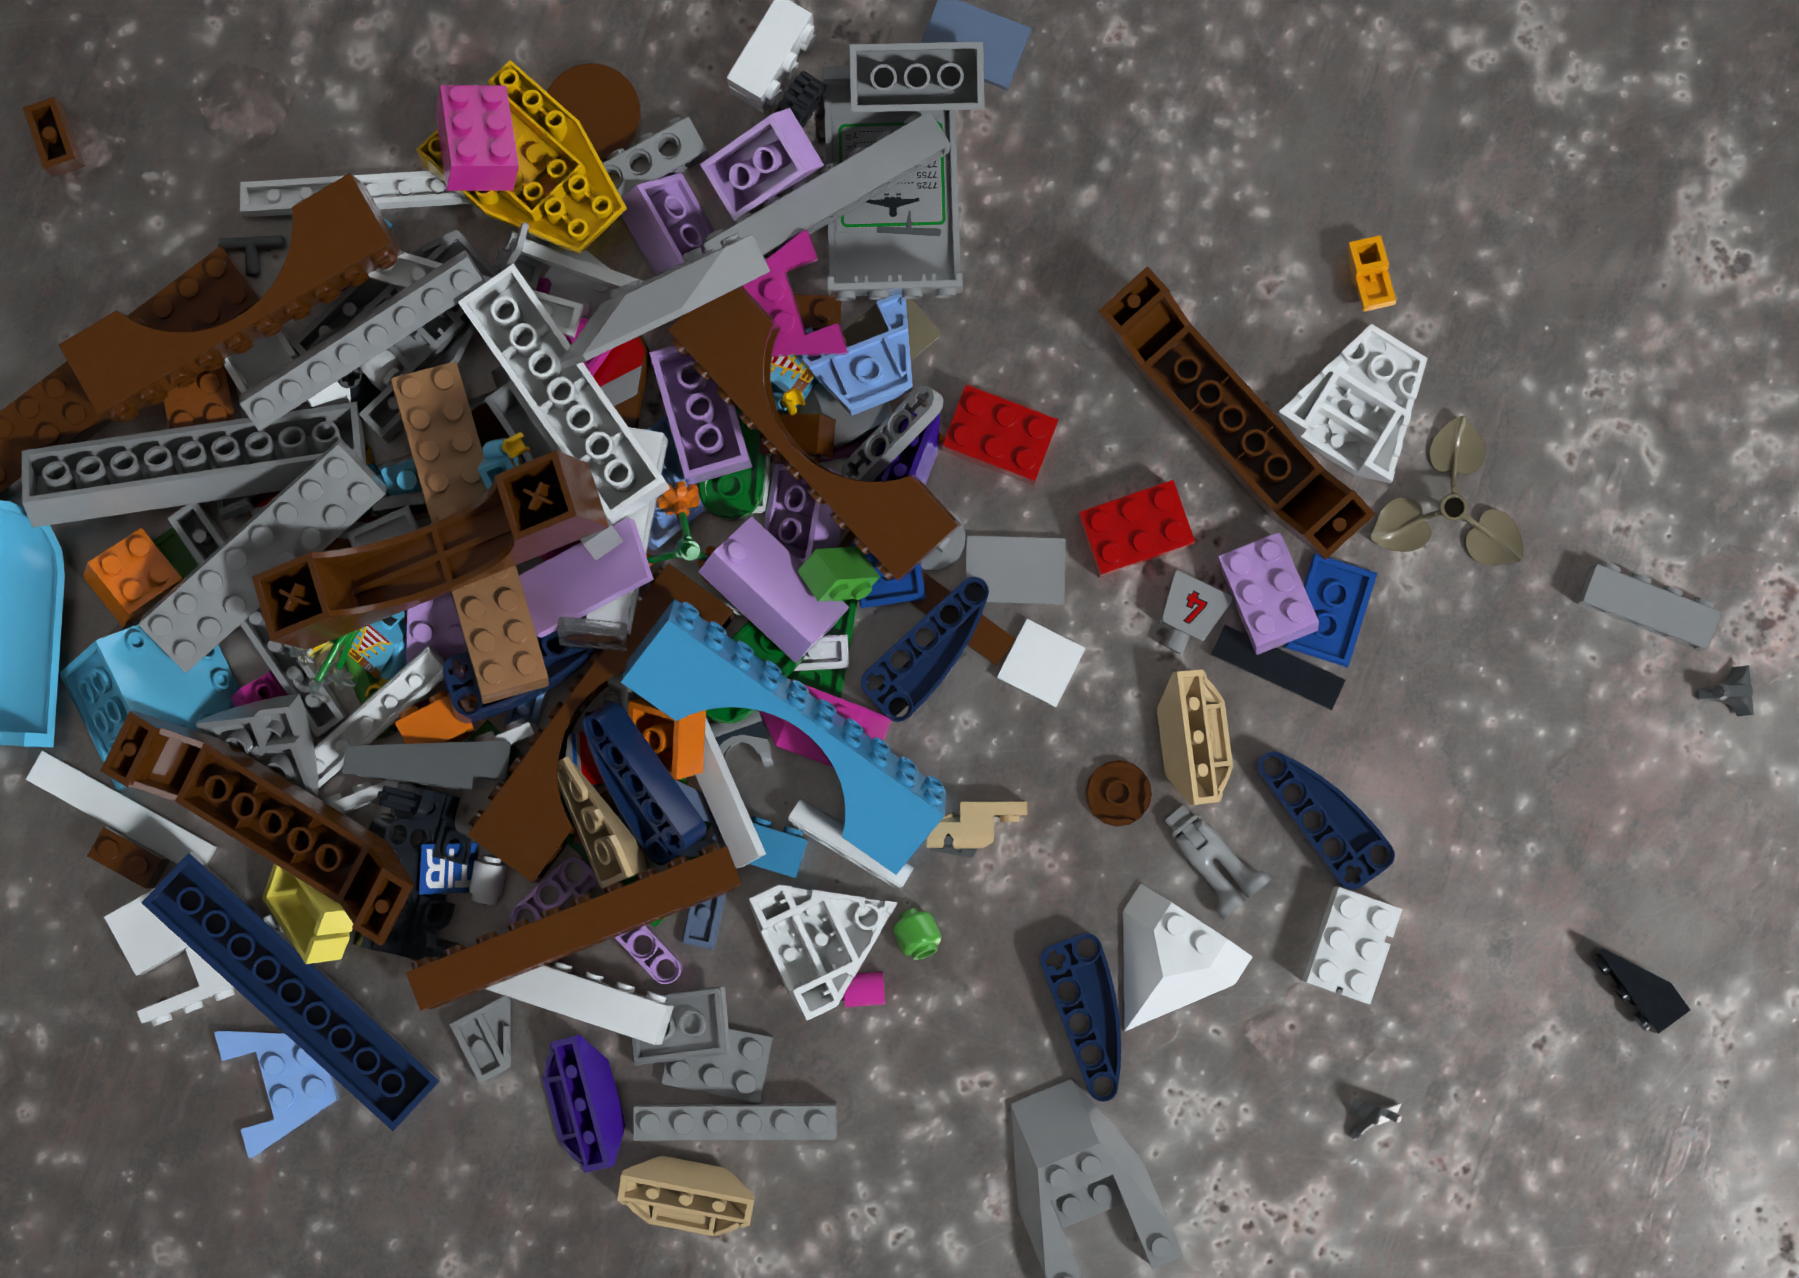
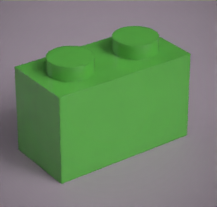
(839, 574)

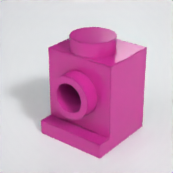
(259, 689)

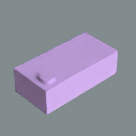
(701, 422)
(767, 588)

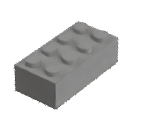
(917, 76)

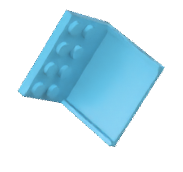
(135, 674)

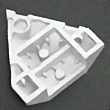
(817, 940)
(1171, 958)

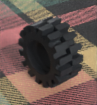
(803, 97)

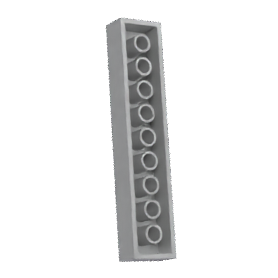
(180, 464)

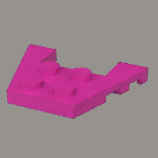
(777, 299)

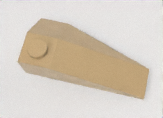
(605, 838)

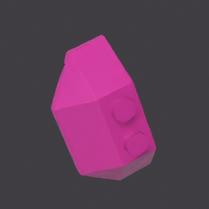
(795, 740)

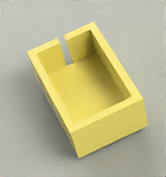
(309, 918)

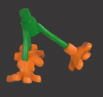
(679, 502)

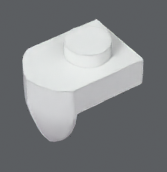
(382, 369)

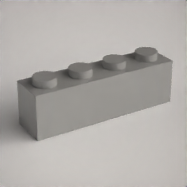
(1649, 607)

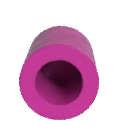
(865, 990)

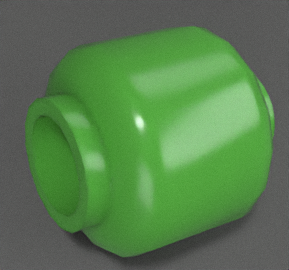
(917, 934)

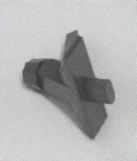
(1733, 691)
(1374, 1115)

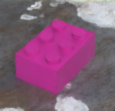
(476, 138)

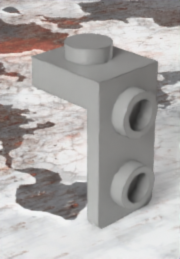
(528, 267)

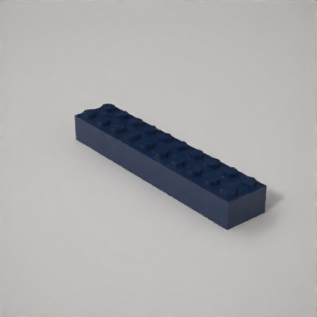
(289, 992)

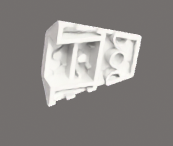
(1360, 405)

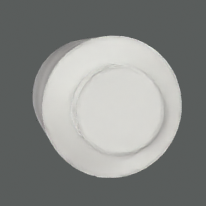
(487, 880)

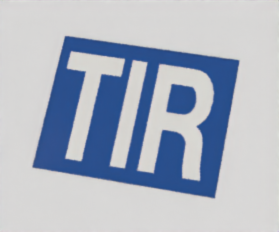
(444, 876)

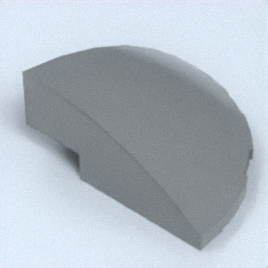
(273, 734)

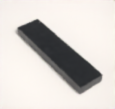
(1279, 668)

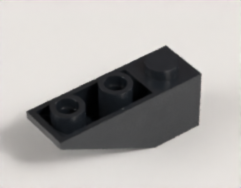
(1651, 996)

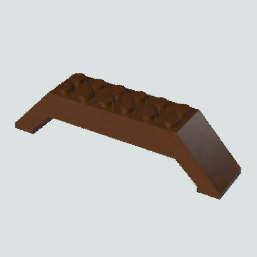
(1231, 417)
(266, 816)

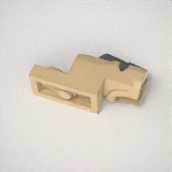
(973, 827)

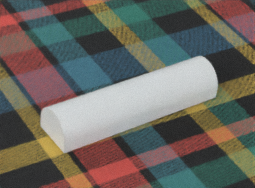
(829, 833)

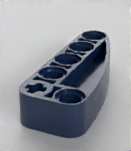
(928, 664)
(558, 667)
(641, 785)
(1337, 820)
(1093, 998)

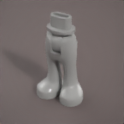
(1203, 844)

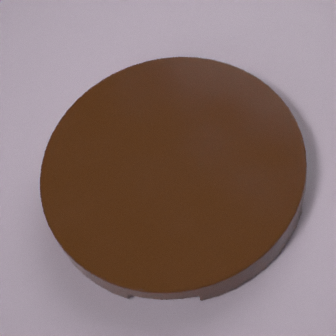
(602, 103)

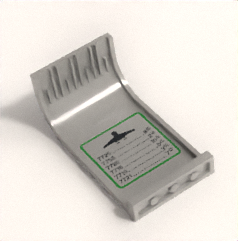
(888, 262)

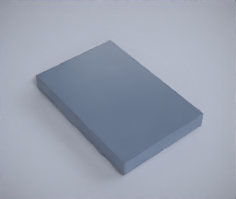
(1001, 37)

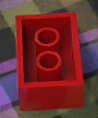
(999, 434)
(1136, 528)

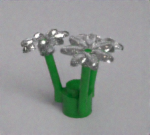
(326, 673)

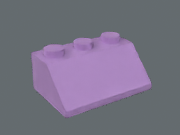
(665, 221)
(797, 518)

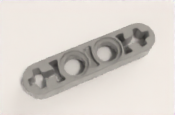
(889, 433)

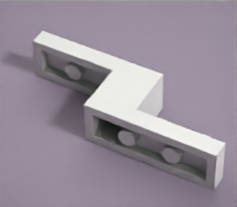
(210, 985)

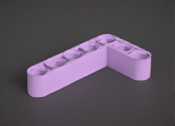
(568, 888)

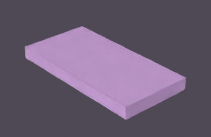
(579, 584)

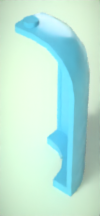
(29, 628)

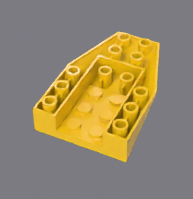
(559, 176)

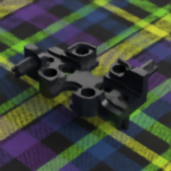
(435, 817)

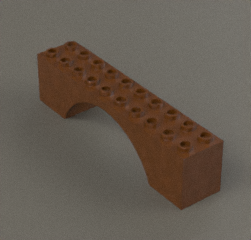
(332, 246)
(734, 347)
(516, 520)
(526, 814)

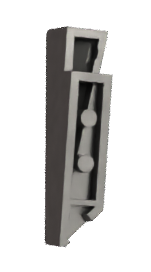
(430, 763)

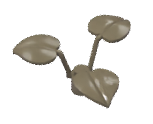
(1405, 528)

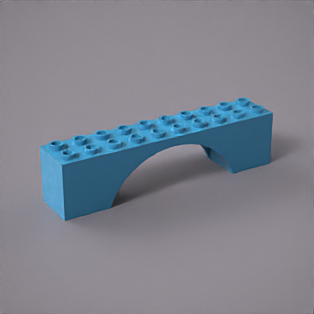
(696, 667)

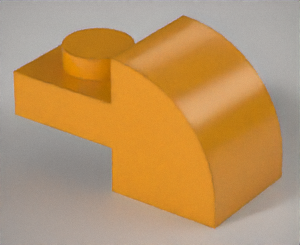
(1370, 273)

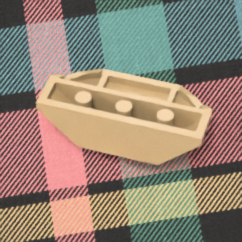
(1195, 737)
(686, 1196)

